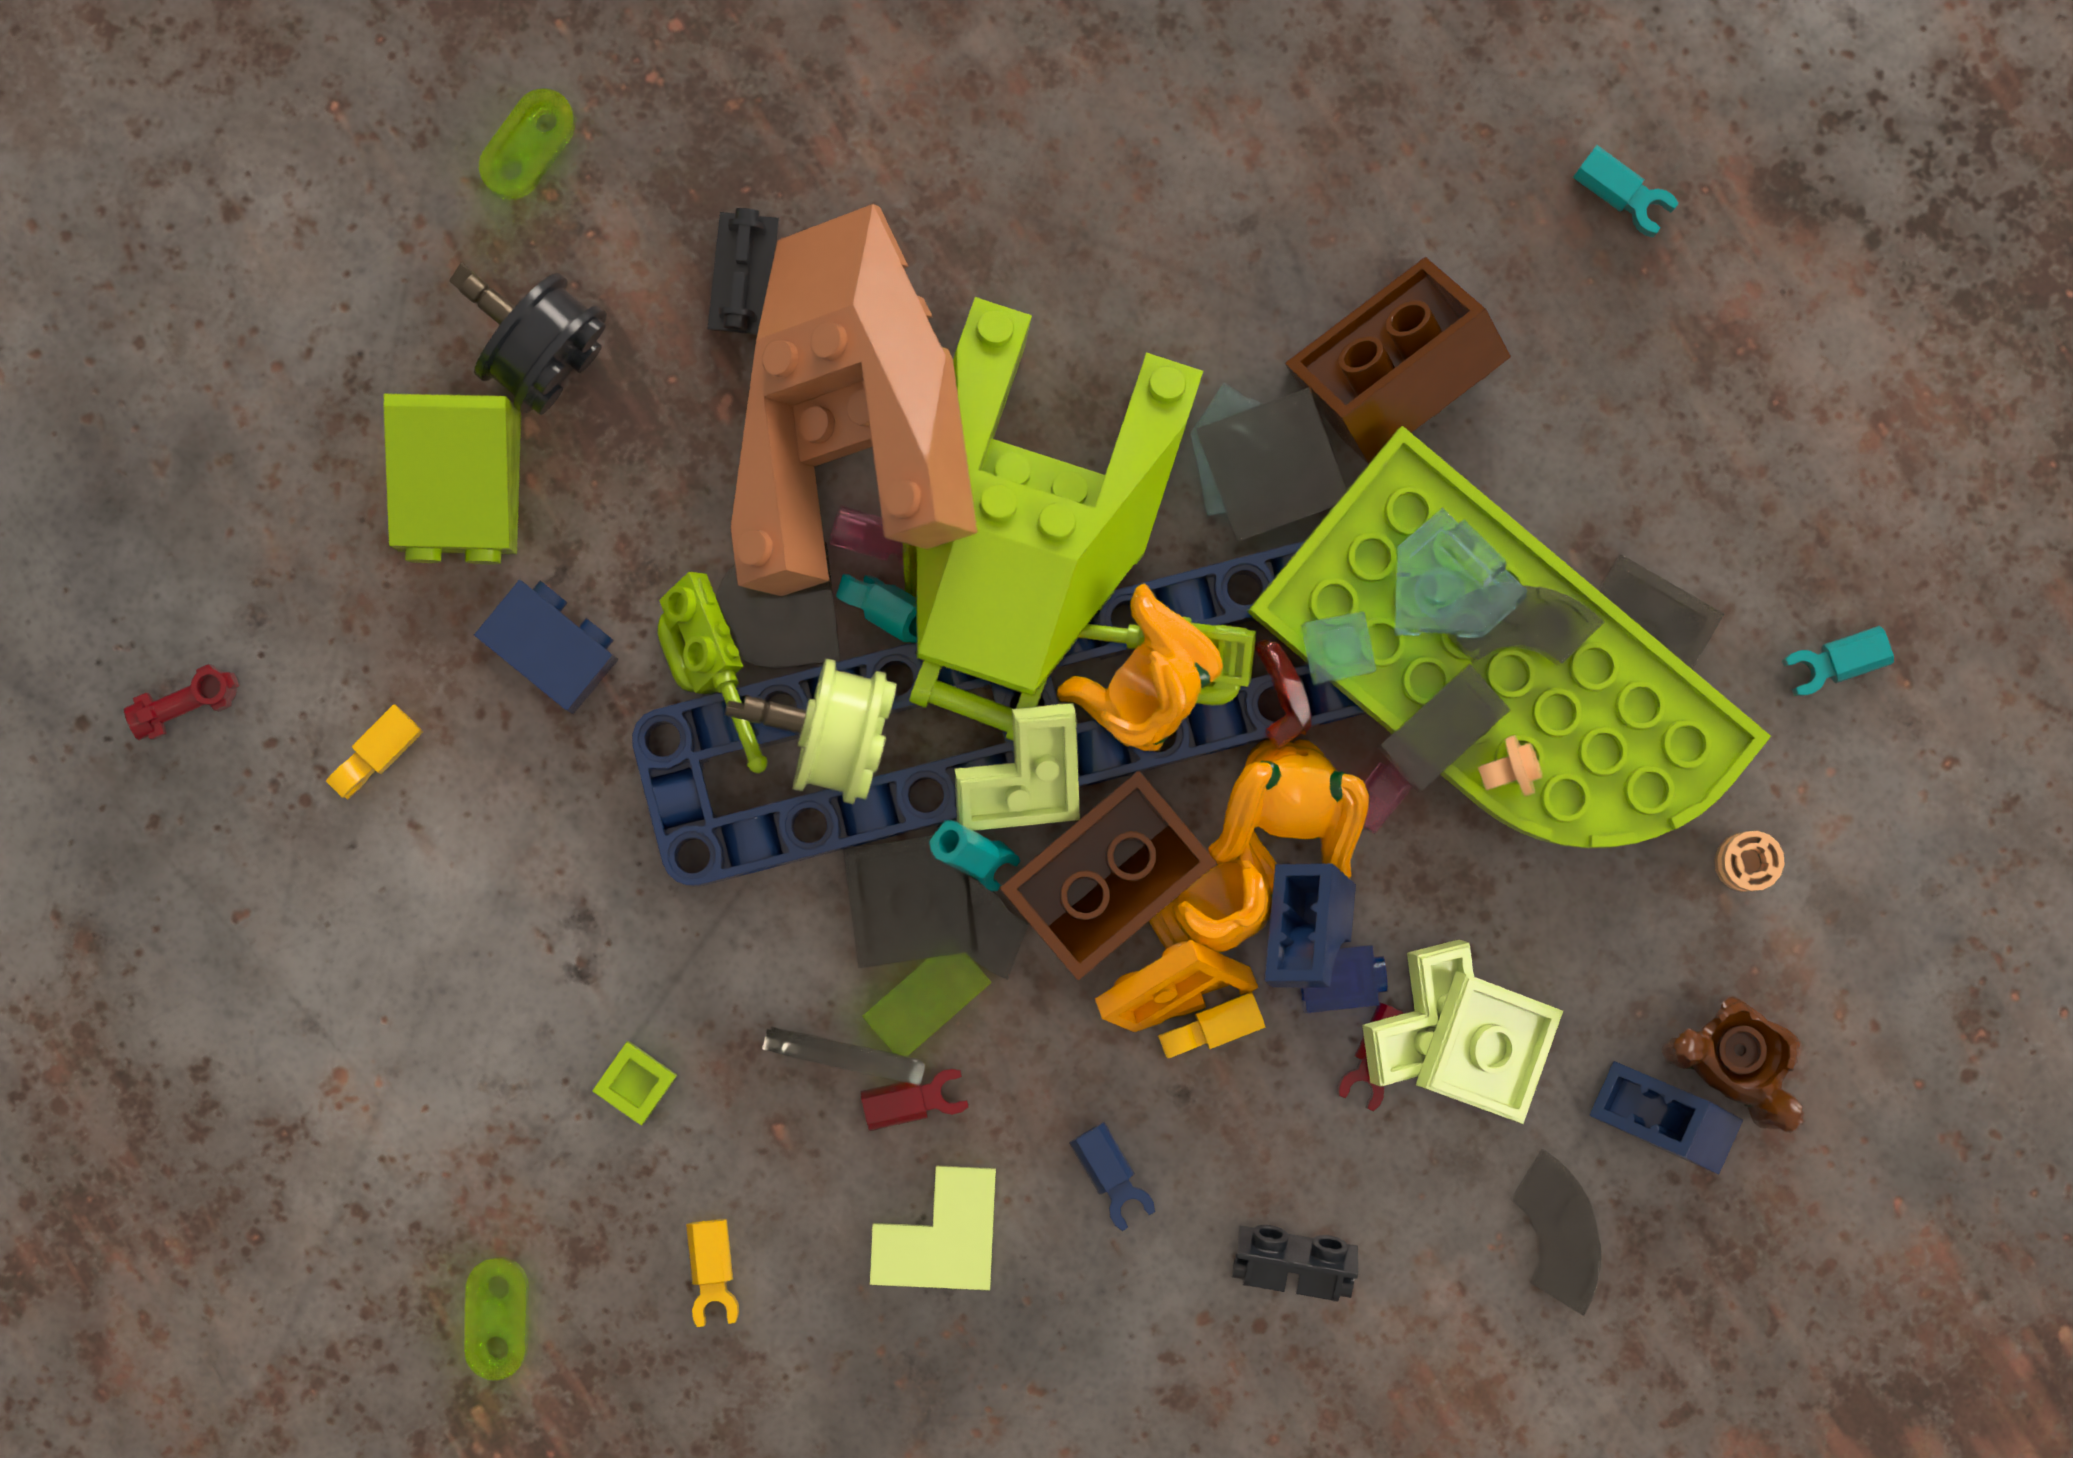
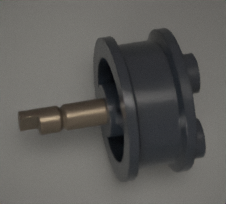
(536, 338)

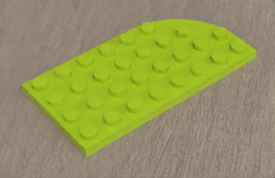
(1618, 728)

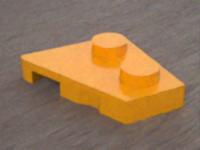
(1172, 986)

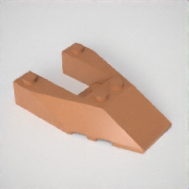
(839, 371)

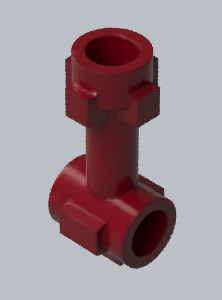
(206, 688)

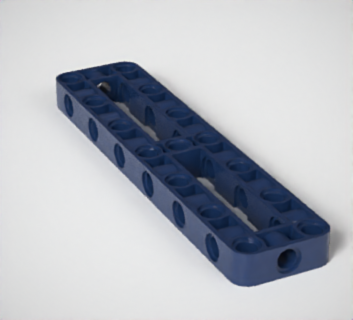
(766, 834)

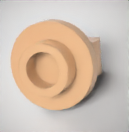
(1519, 766)

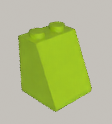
(452, 476)

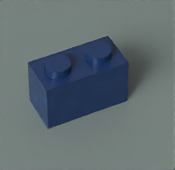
(547, 645)

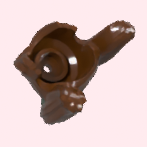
(1749, 1078)

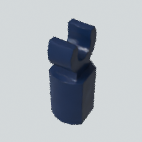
(1109, 1171)

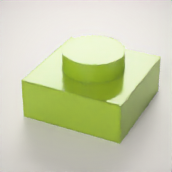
(634, 1083)

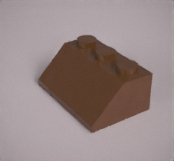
(1399, 358)
(1108, 875)

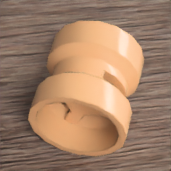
(1739, 858)

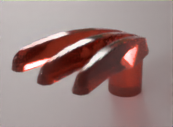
(1290, 694)

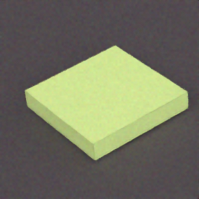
(1489, 1047)

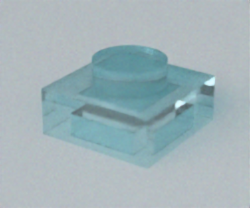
(1338, 648)

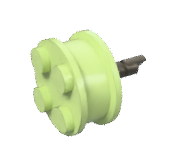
(837, 730)

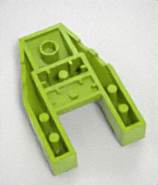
(1047, 531)

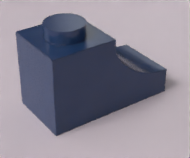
(1308, 924)
(1666, 1117)

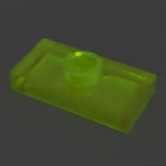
(926, 1001)

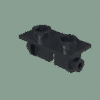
(741, 270)
(1323, 1262)

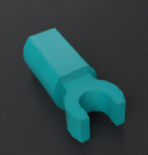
(1623, 189)
(882, 605)
(1843, 659)
(971, 853)

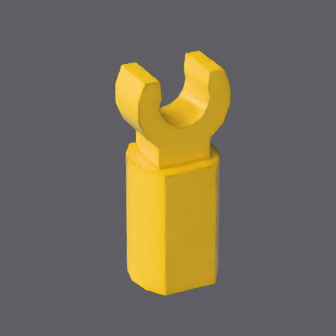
(375, 751)
(1215, 1026)
(711, 1267)

